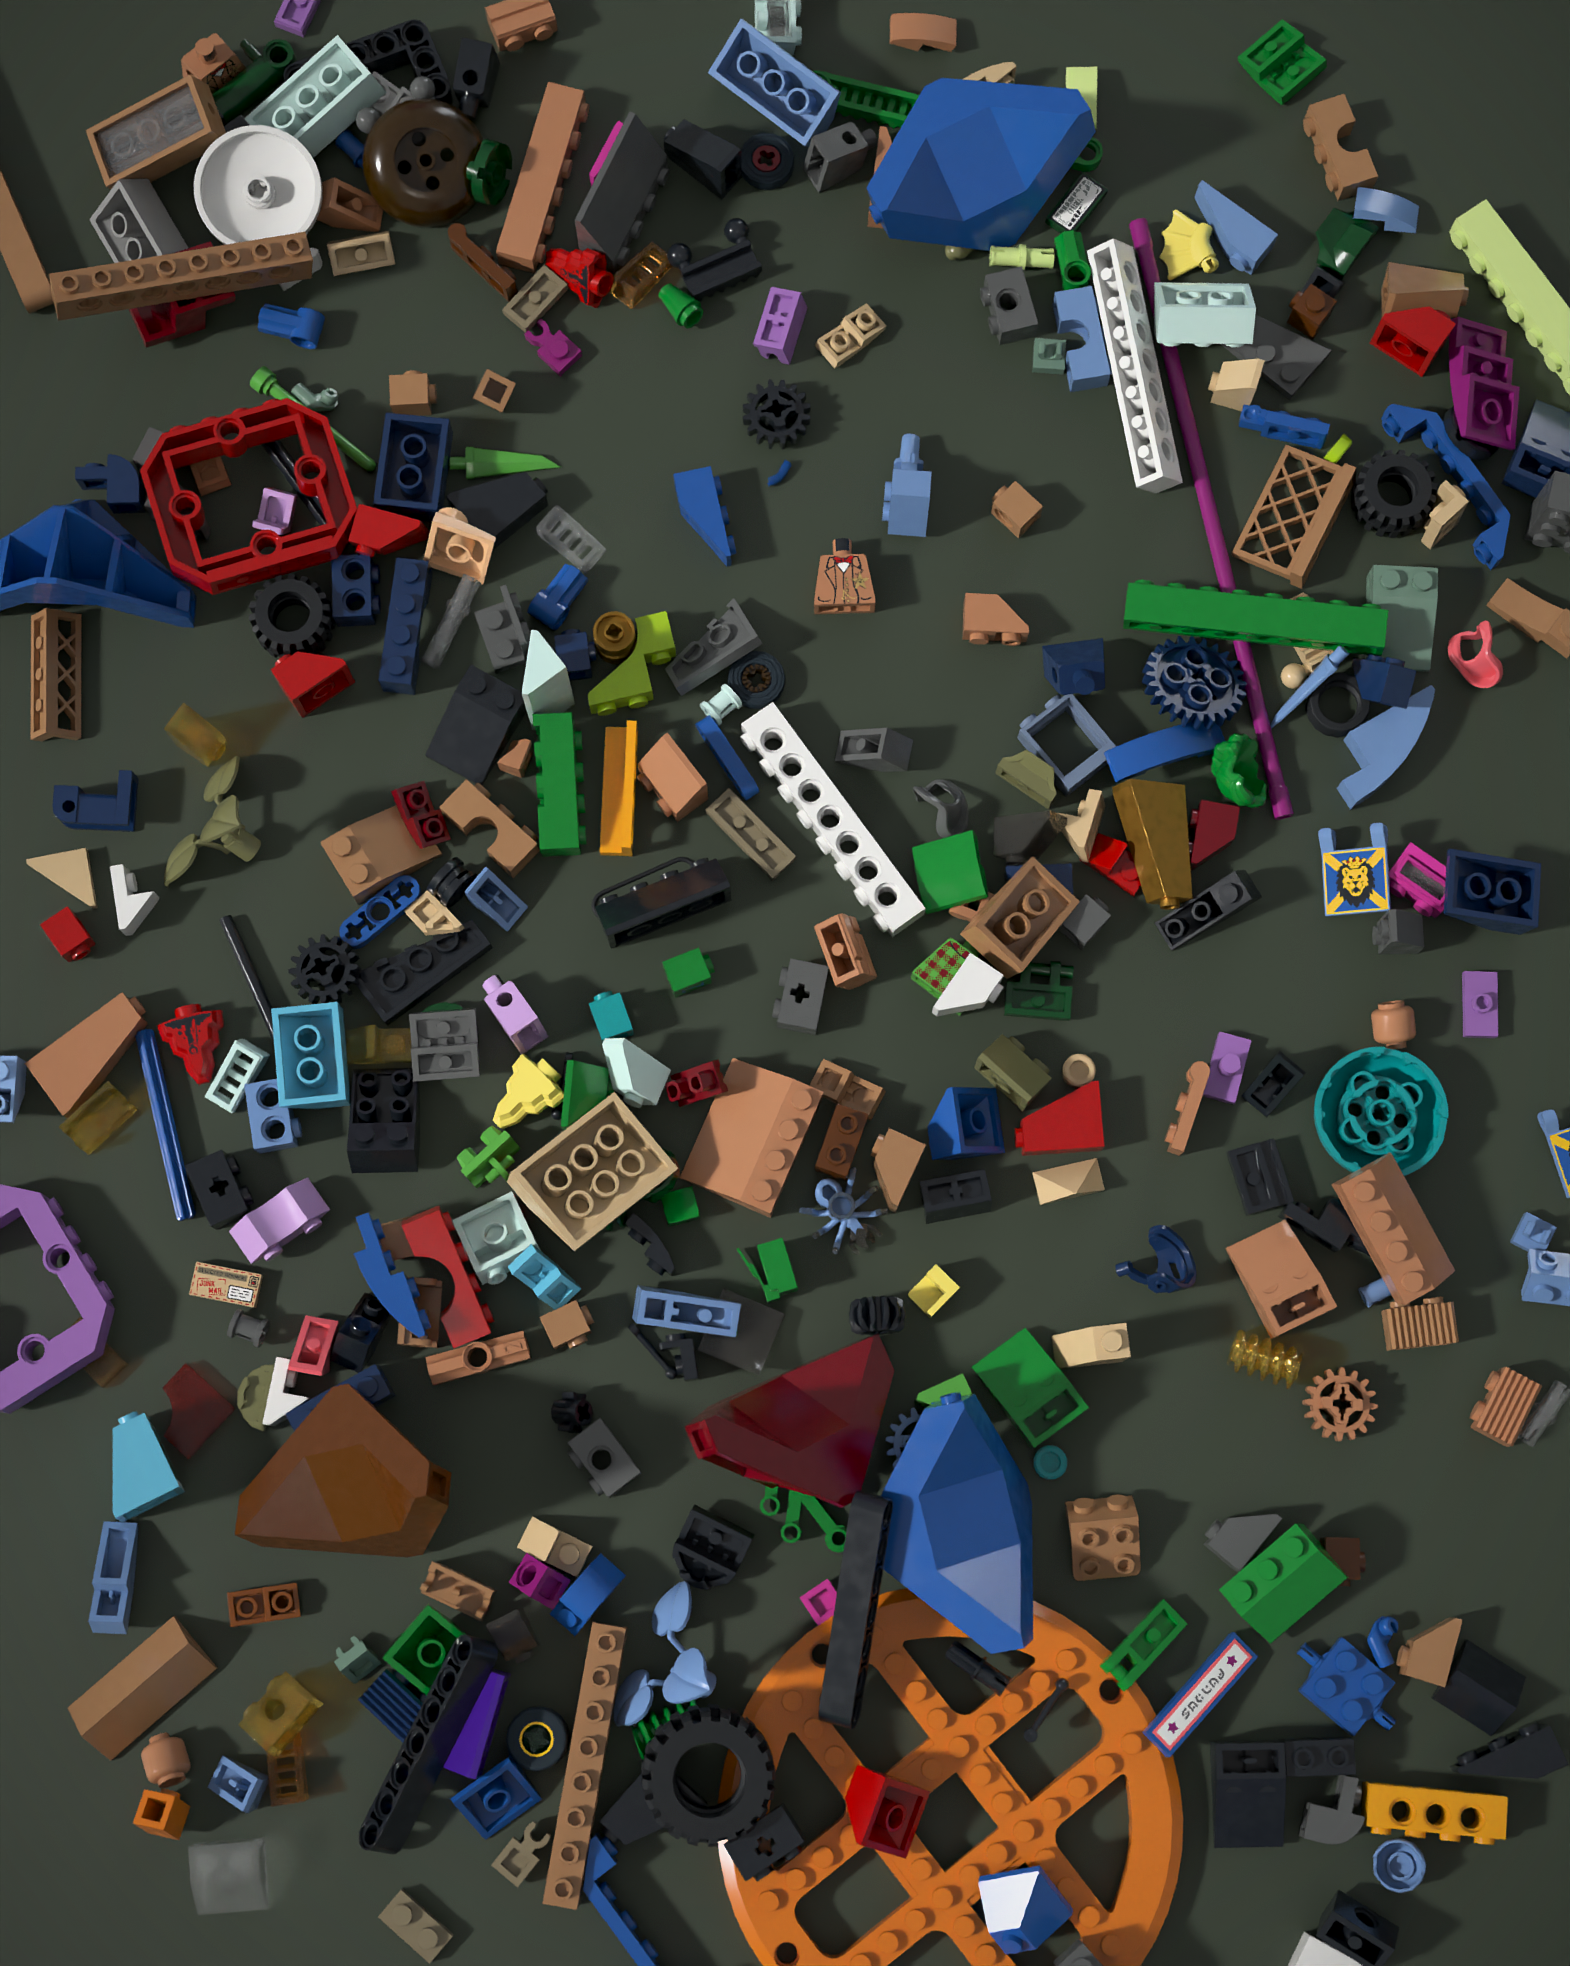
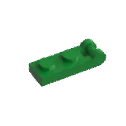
(1144, 1644)

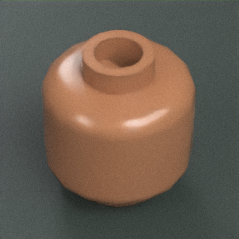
(1393, 1024)
(165, 1760)

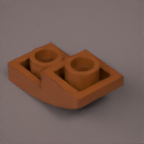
(263, 1604)

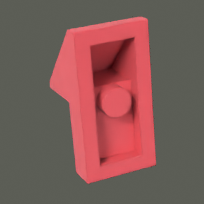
(314, 1346)

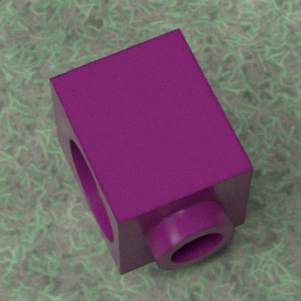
(539, 1581)

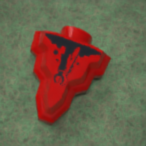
(583, 273)
(194, 1038)

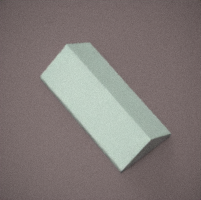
(545, 680)

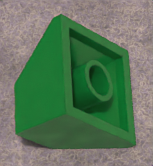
(584, 1089)

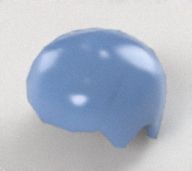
(1399, 1865)

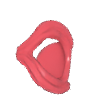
(1485, 668)

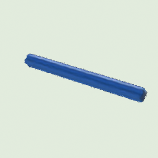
(165, 1125)

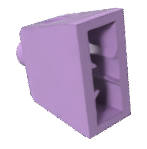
(514, 1014)

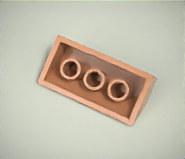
(1394, 1229)

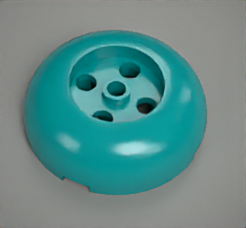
(1412, 1092)

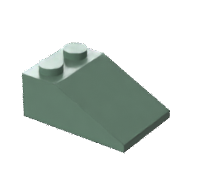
(1412, 606)

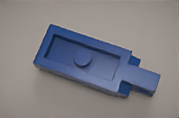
(1284, 427)

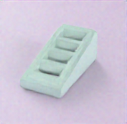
(234, 1057)

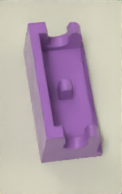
(780, 324)

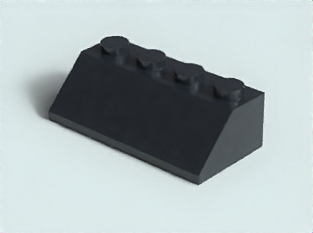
(663, 902)

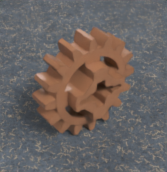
(1340, 1388)

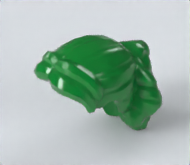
(1237, 769)

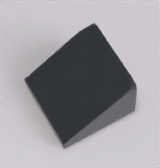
(1325, 282)

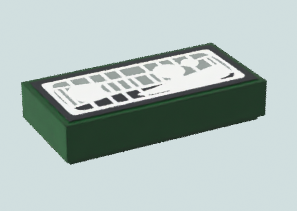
(1076, 204)

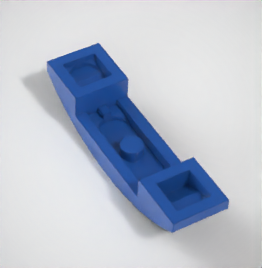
(1161, 748)

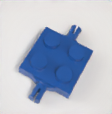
(1346, 1686)

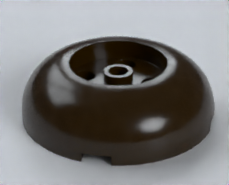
(407, 195)

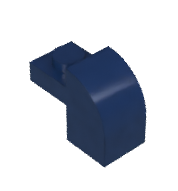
(121, 481)

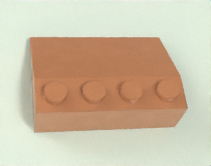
(752, 1136)

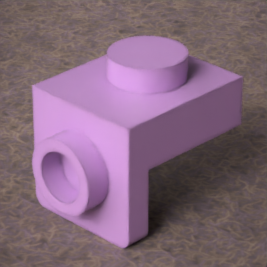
(276, 511)

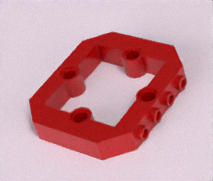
(254, 426)

